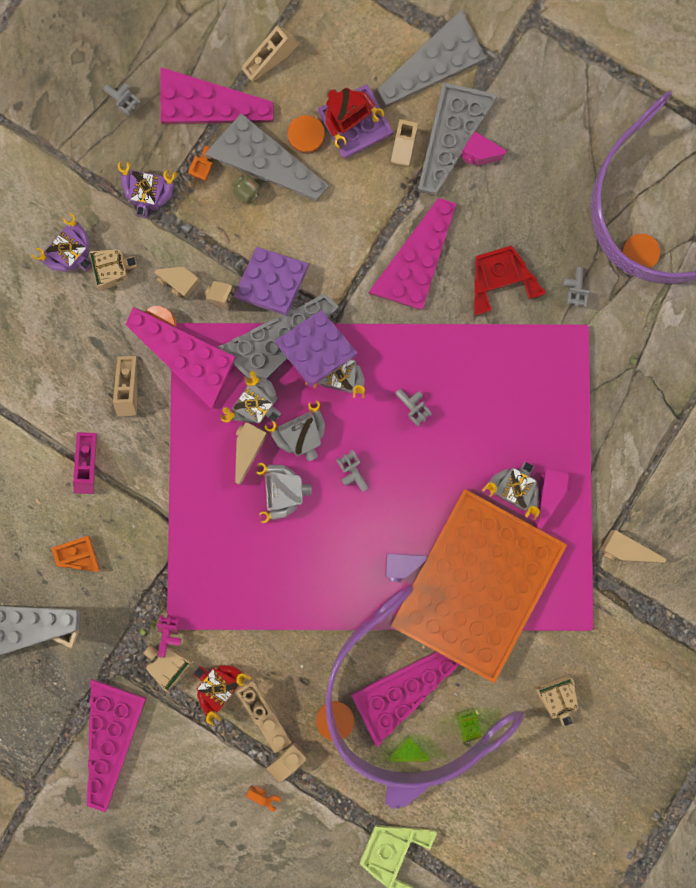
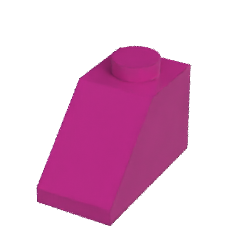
(481, 151)

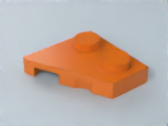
(76, 555)

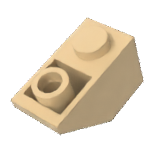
(404, 142)
(179, 279)

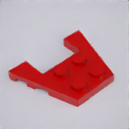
(499, 270)

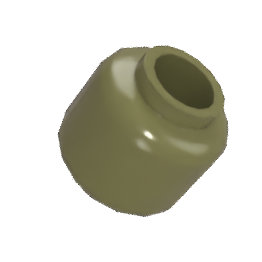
(246, 189)

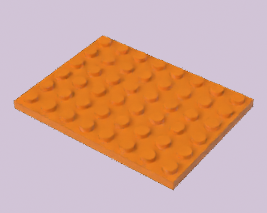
(479, 585)

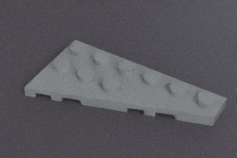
(443, 56)
(456, 119)
(260, 156)
(257, 348)
(31, 625)

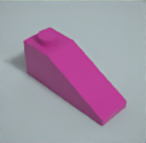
(84, 463)
(552, 490)

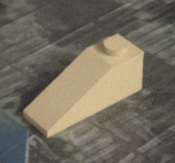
(270, 53)
(125, 387)
(248, 445)
(623, 548)

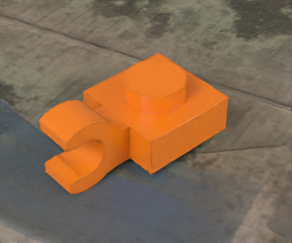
(201, 166)
(259, 796)

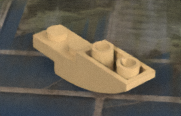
(263, 716)

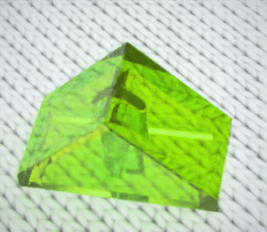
(468, 725)
(408, 751)

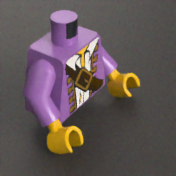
(146, 189)
(68, 249)

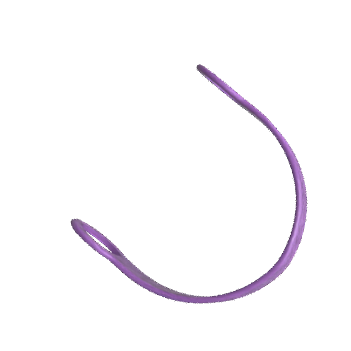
(599, 225)
(399, 779)

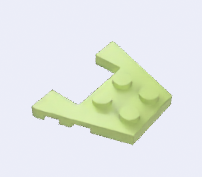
(387, 851)

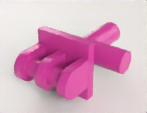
(168, 629)

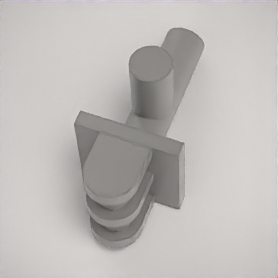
(125, 100)
(576, 295)
(415, 410)
(351, 466)

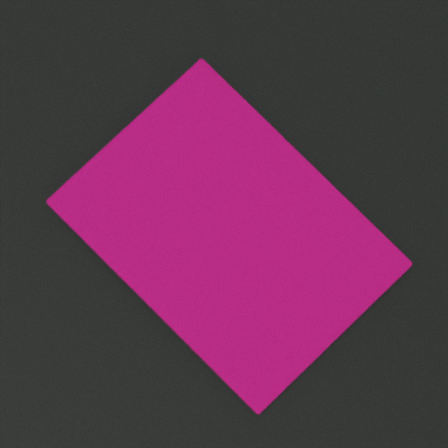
(495, 403)

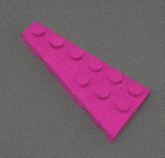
(202, 102)
(413, 267)
(190, 358)
(397, 695)
(111, 730)

